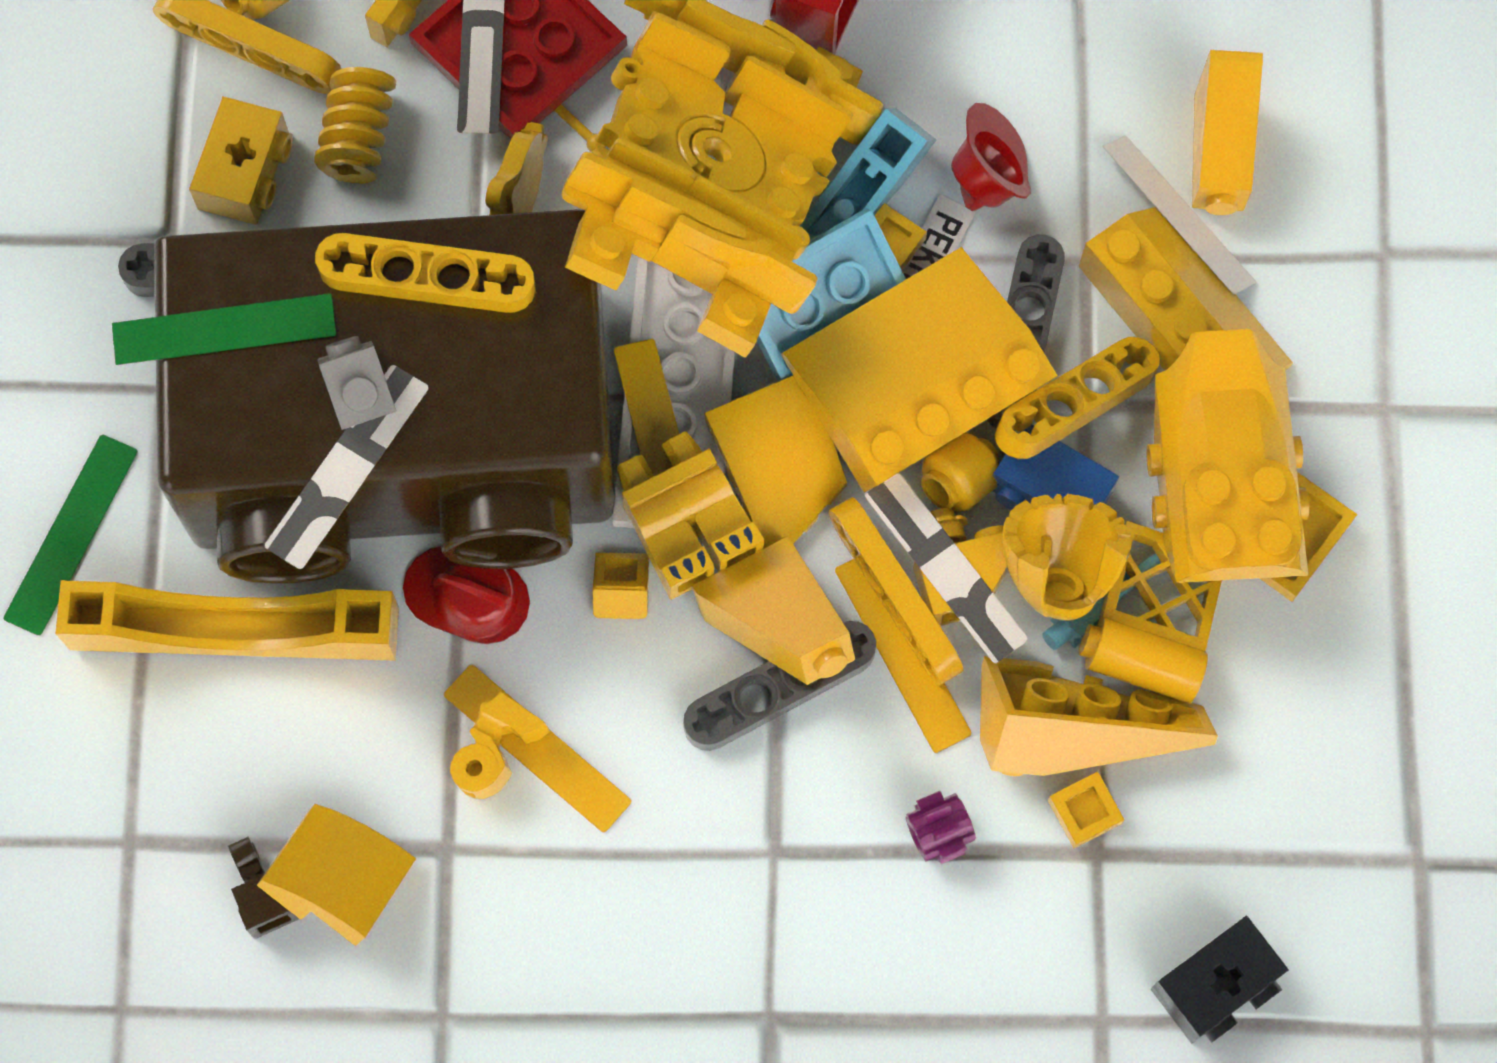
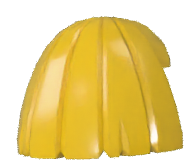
(1064, 553)

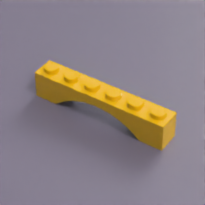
(157, 621)

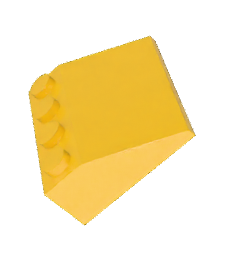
(917, 367)

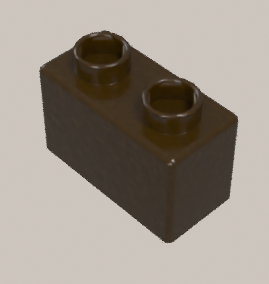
(491, 456)

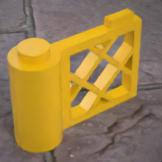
(1145, 651)

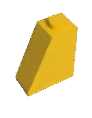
(1225, 131)
(777, 612)

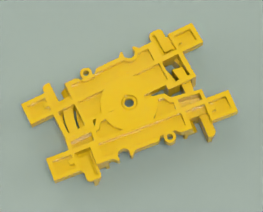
(704, 219)

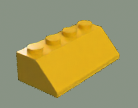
(1164, 286)

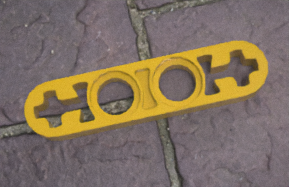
(249, 41)
(423, 282)
(1082, 401)
(896, 591)

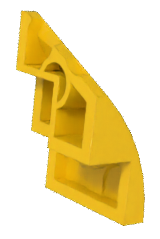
(778, 459)

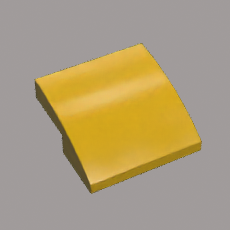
(337, 872)

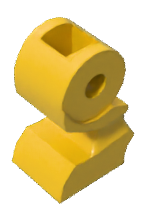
(481, 767)

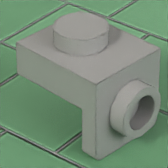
(355, 382)

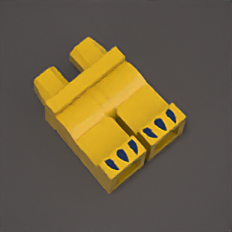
(682, 497)

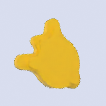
(520, 174)

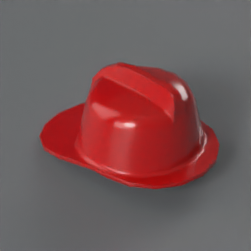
(991, 160)
(465, 600)

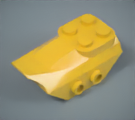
(1227, 463)

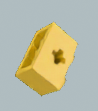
(239, 134)

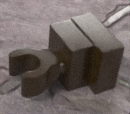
(256, 908)

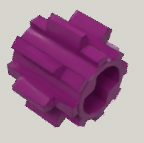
(940, 827)

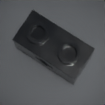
(1236, 952)

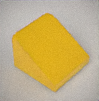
(620, 585)

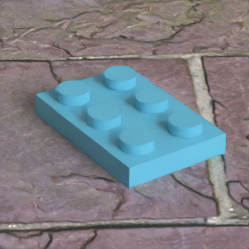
(851, 269)

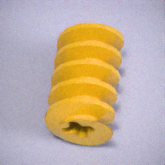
(350, 124)

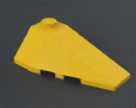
(1060, 725)

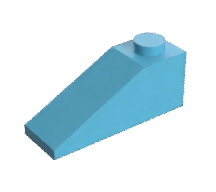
(872, 172)

